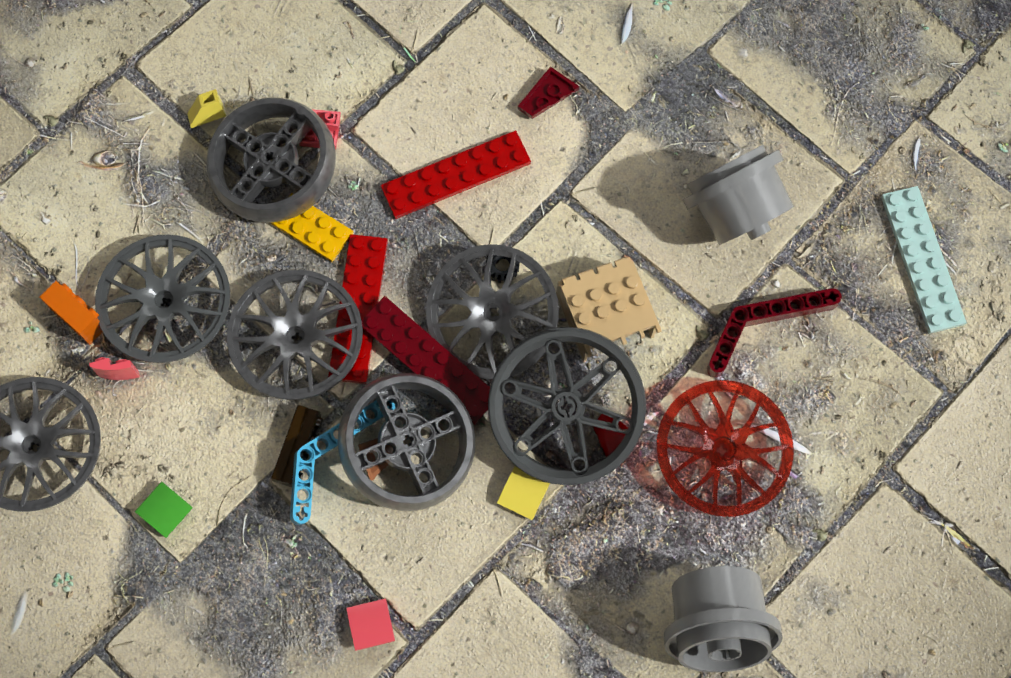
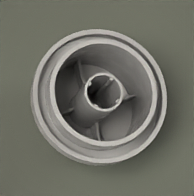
(741, 195)
(721, 620)

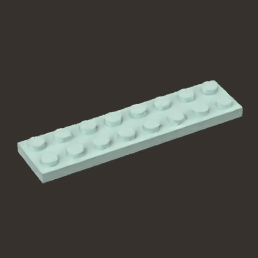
(923, 260)

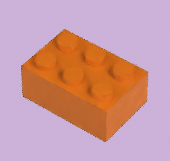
(72, 311)

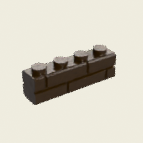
(300, 433)

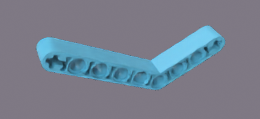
(314, 453)

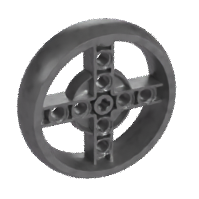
(232, 132)
(356, 463)

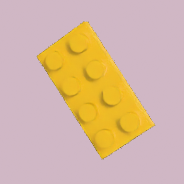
(317, 232)

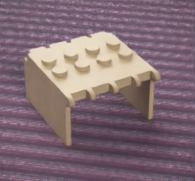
(608, 303)

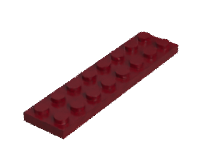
(425, 355)

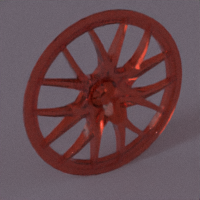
(732, 441)

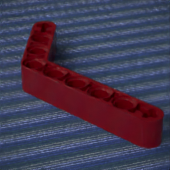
(768, 315)

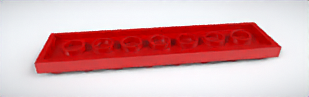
(455, 174)
(363, 282)

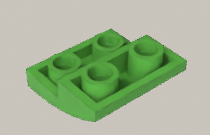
(163, 509)

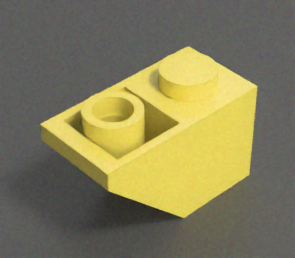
(206, 109)

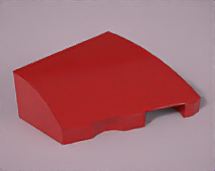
(607, 438)

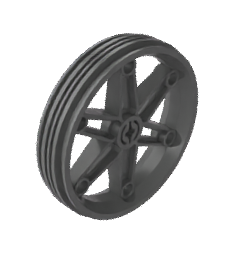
(575, 475)

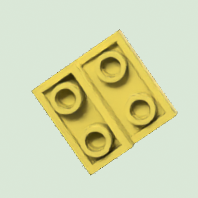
(523, 493)

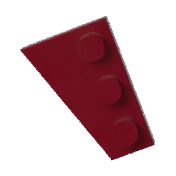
(546, 93)

